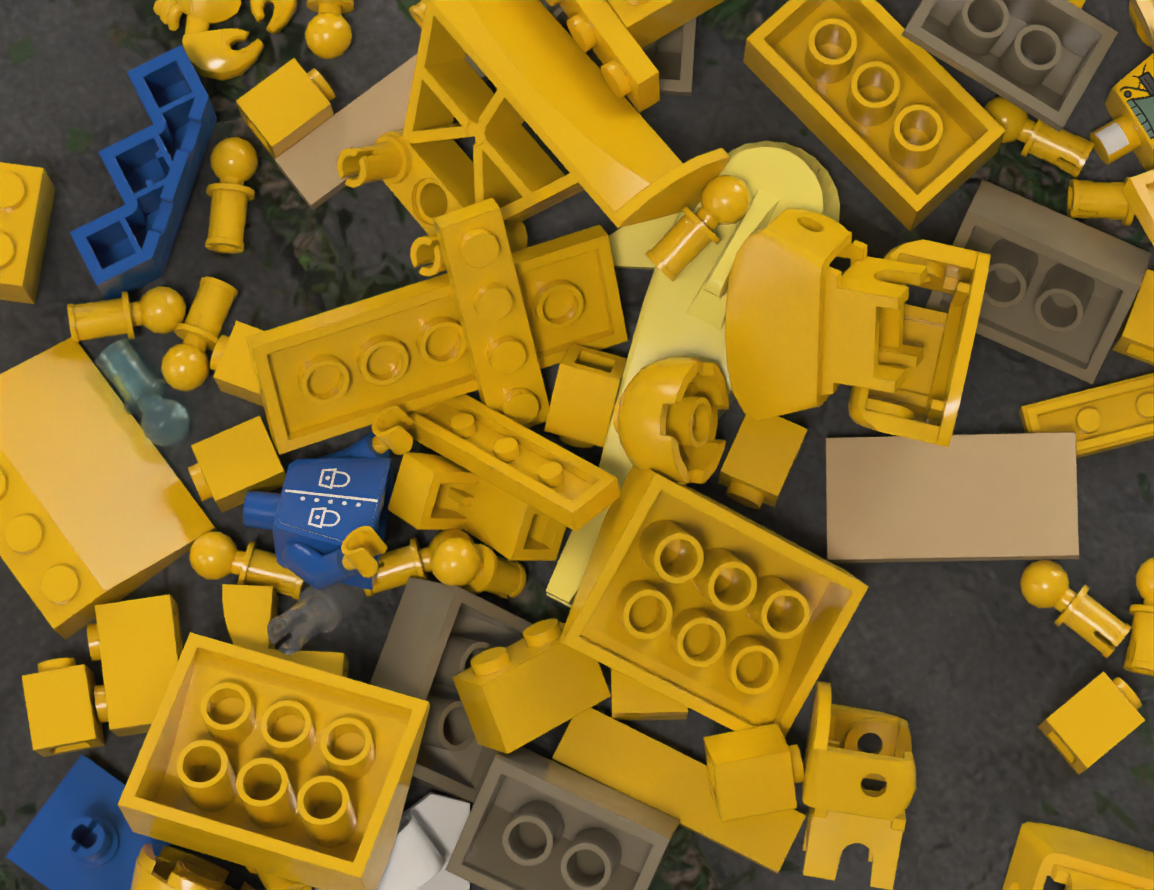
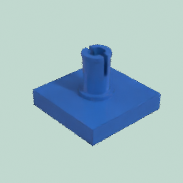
(82, 835)

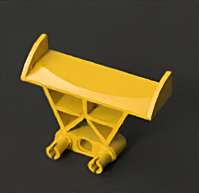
(559, 95)

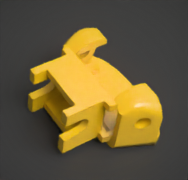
(804, 327)
(931, 394)
(832, 788)
(1077, 861)

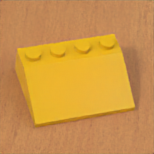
(83, 490)
(708, 605)
(276, 766)

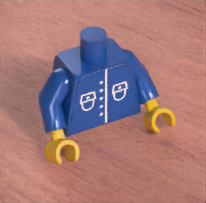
(335, 507)

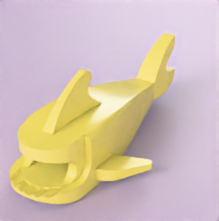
(690, 313)

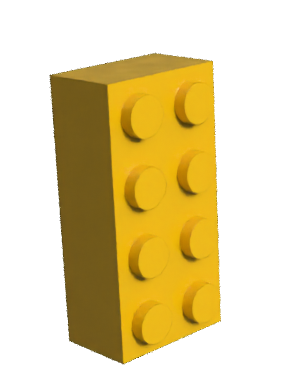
(874, 101)

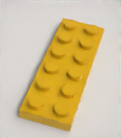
(410, 346)

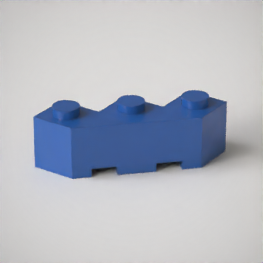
(153, 176)

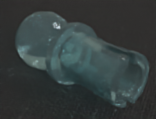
(163, 420)

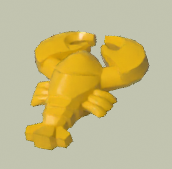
(211, 50)

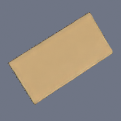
(957, 503)

